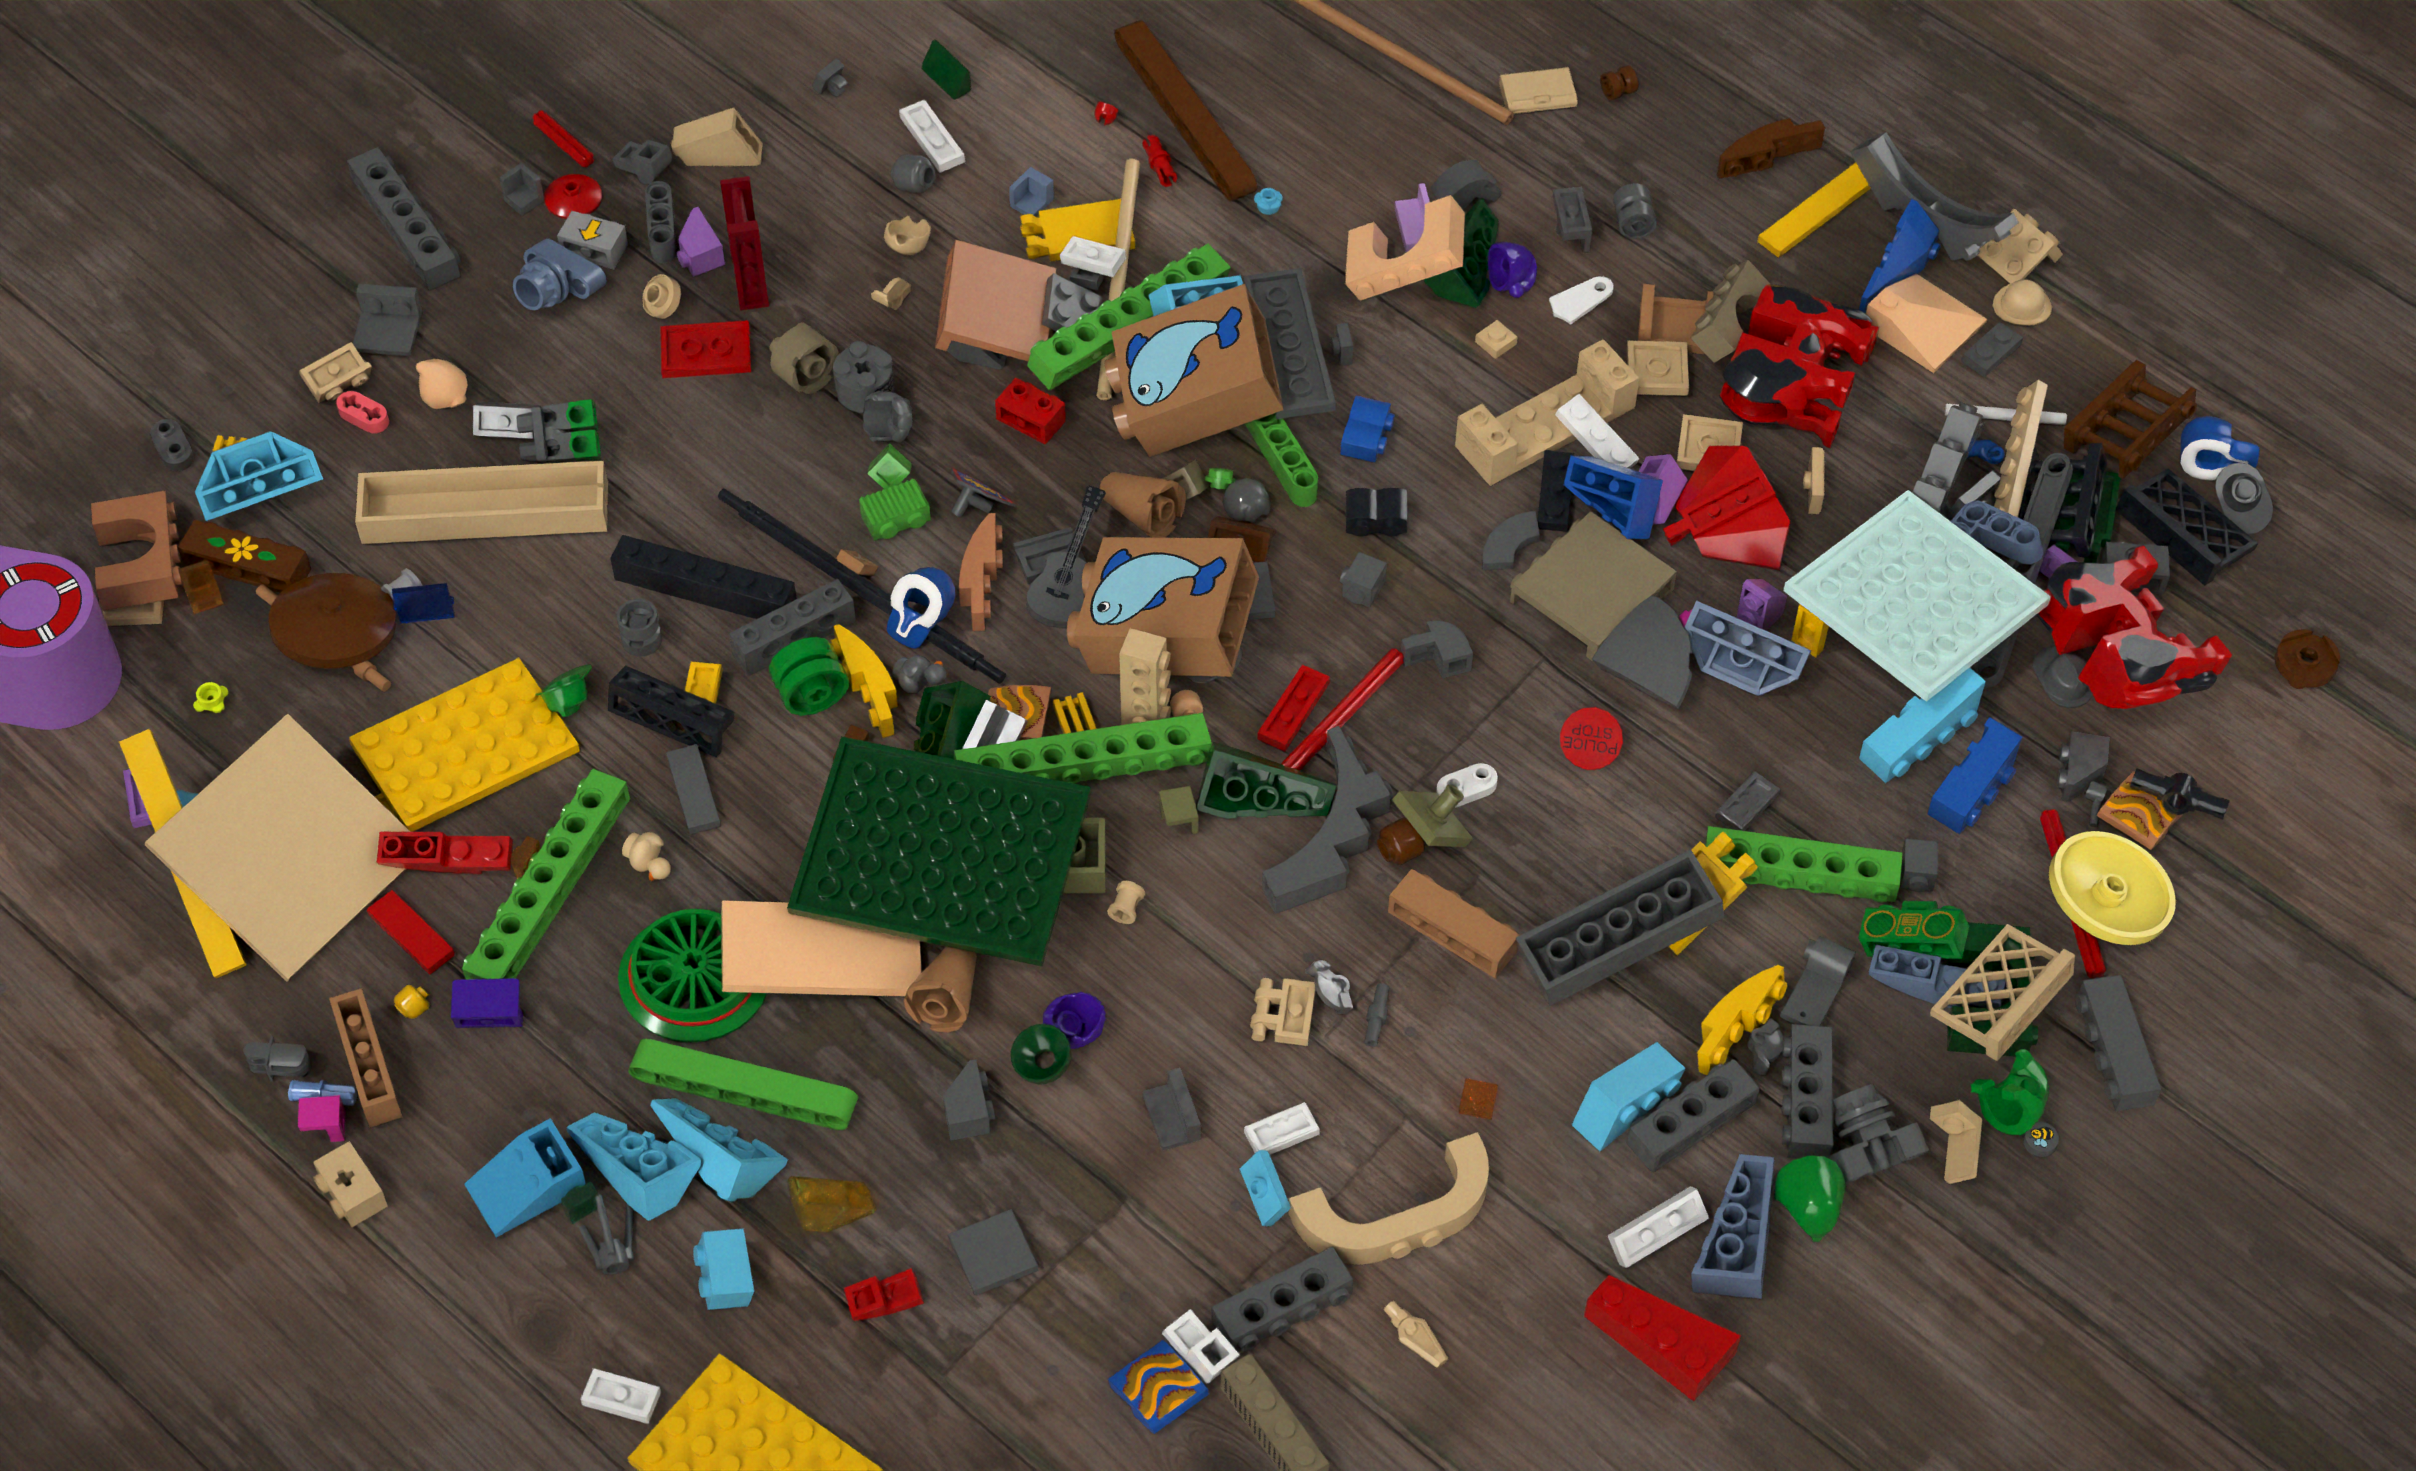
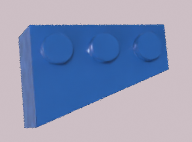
(1617, 492)
(1976, 778)

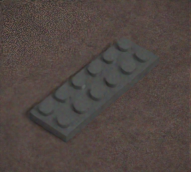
(1293, 342)

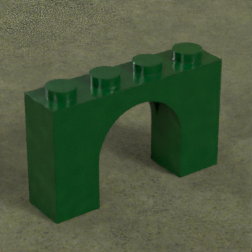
(1978, 938)

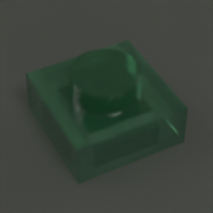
(580, 1202)

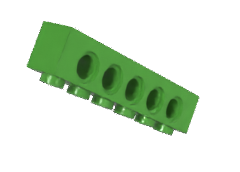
(1818, 859)

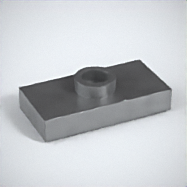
(1747, 802)

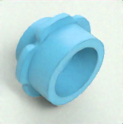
(1268, 201)

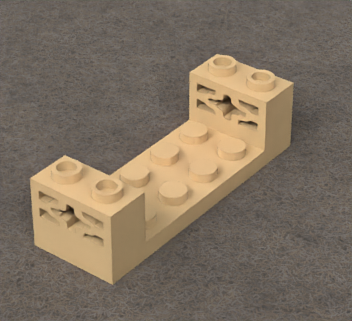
(1522, 434)

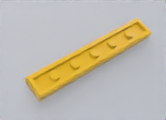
(1814, 211)

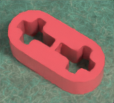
(359, 415)

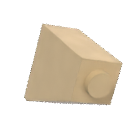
(717, 141)

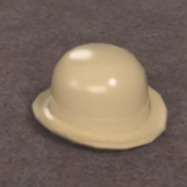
(2022, 303)

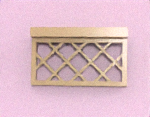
(2030, 999)

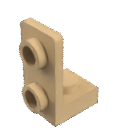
(1963, 1140)

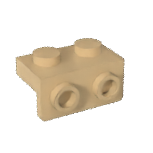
(335, 373)

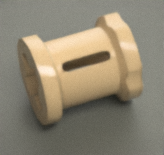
(1126, 902)

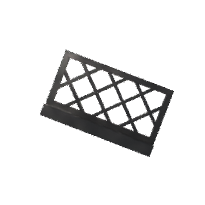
(2163, 530)

